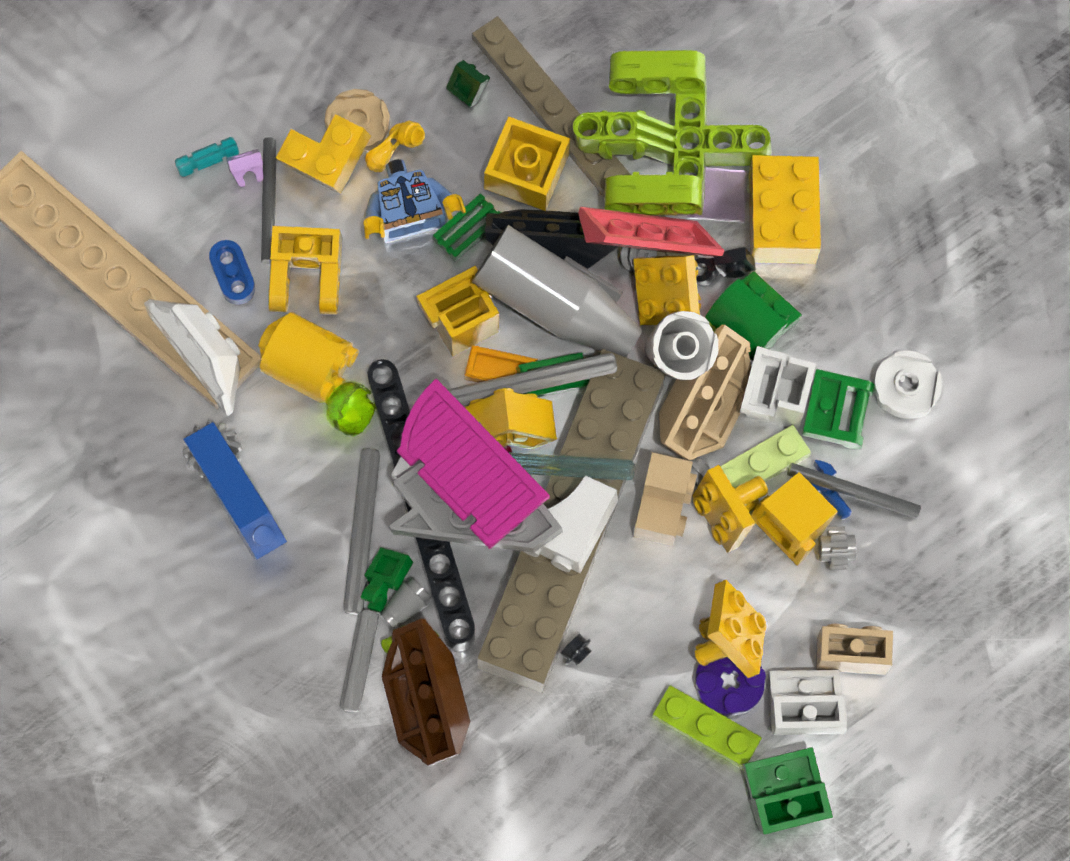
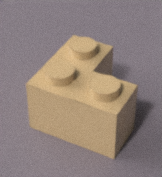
(664, 492)

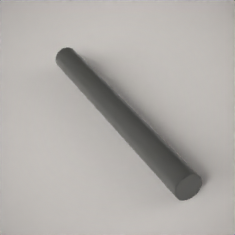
(268, 197)
(855, 490)

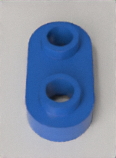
(232, 274)

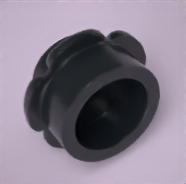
(576, 650)

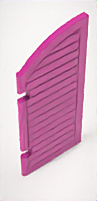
(468, 466)

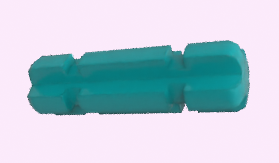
(206, 156)

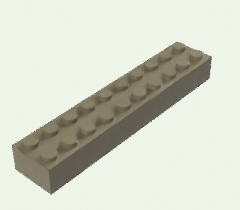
(538, 594)

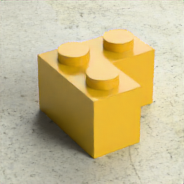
(331, 159)
(516, 418)

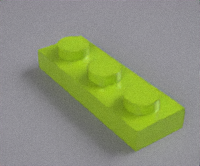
(706, 727)

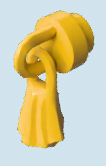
(406, 133)

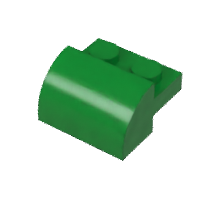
(754, 312)
(786, 791)

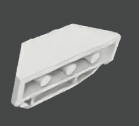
(200, 347)

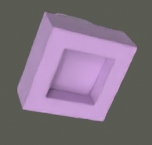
(246, 162)

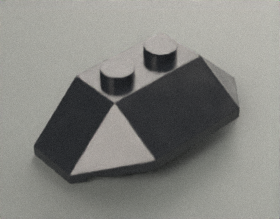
(553, 230)

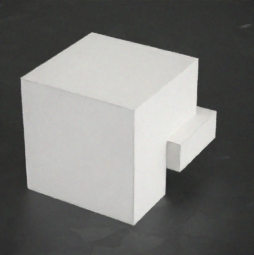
(777, 388)

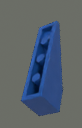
(235, 491)

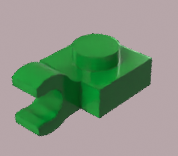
(385, 573)

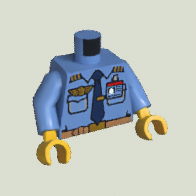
(408, 204)

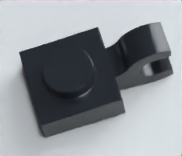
(732, 265)

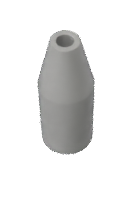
(556, 294)

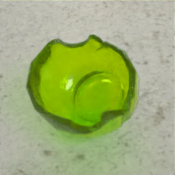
(350, 408)

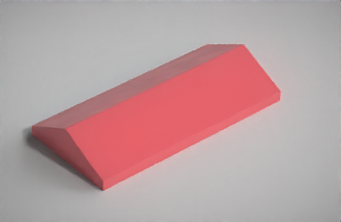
(647, 232)

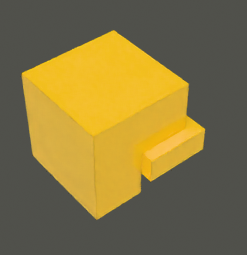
(460, 312)
(794, 517)

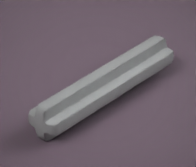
(359, 661)

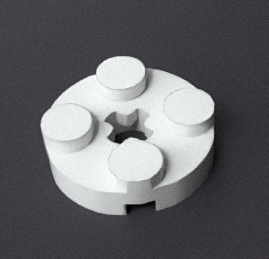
(922, 373)

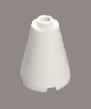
(682, 345)

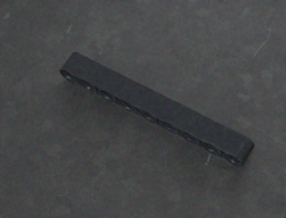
(429, 552)

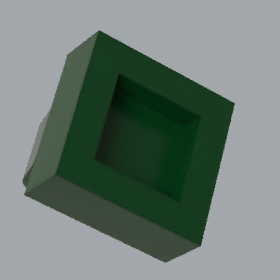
(467, 83)

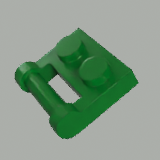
(827, 405)

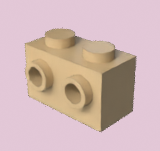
(854, 649)

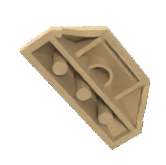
(705, 409)

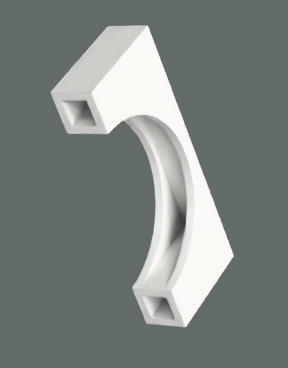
(579, 515)

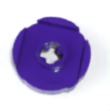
(730, 701)

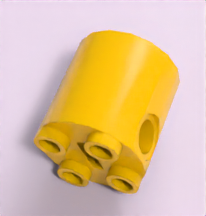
(305, 356)

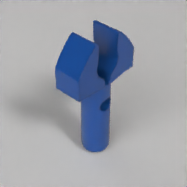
(831, 496)

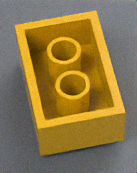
(784, 209)

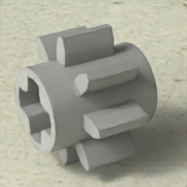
(837, 548)

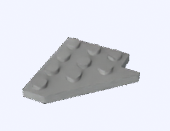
(435, 519)

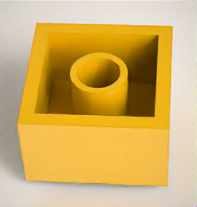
(526, 163)

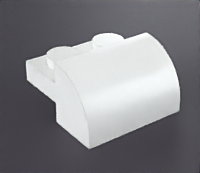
(806, 702)

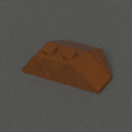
(425, 694)

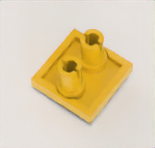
(665, 287)
(727, 506)
(734, 631)

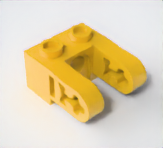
(310, 250)

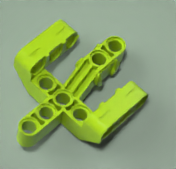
(669, 194)

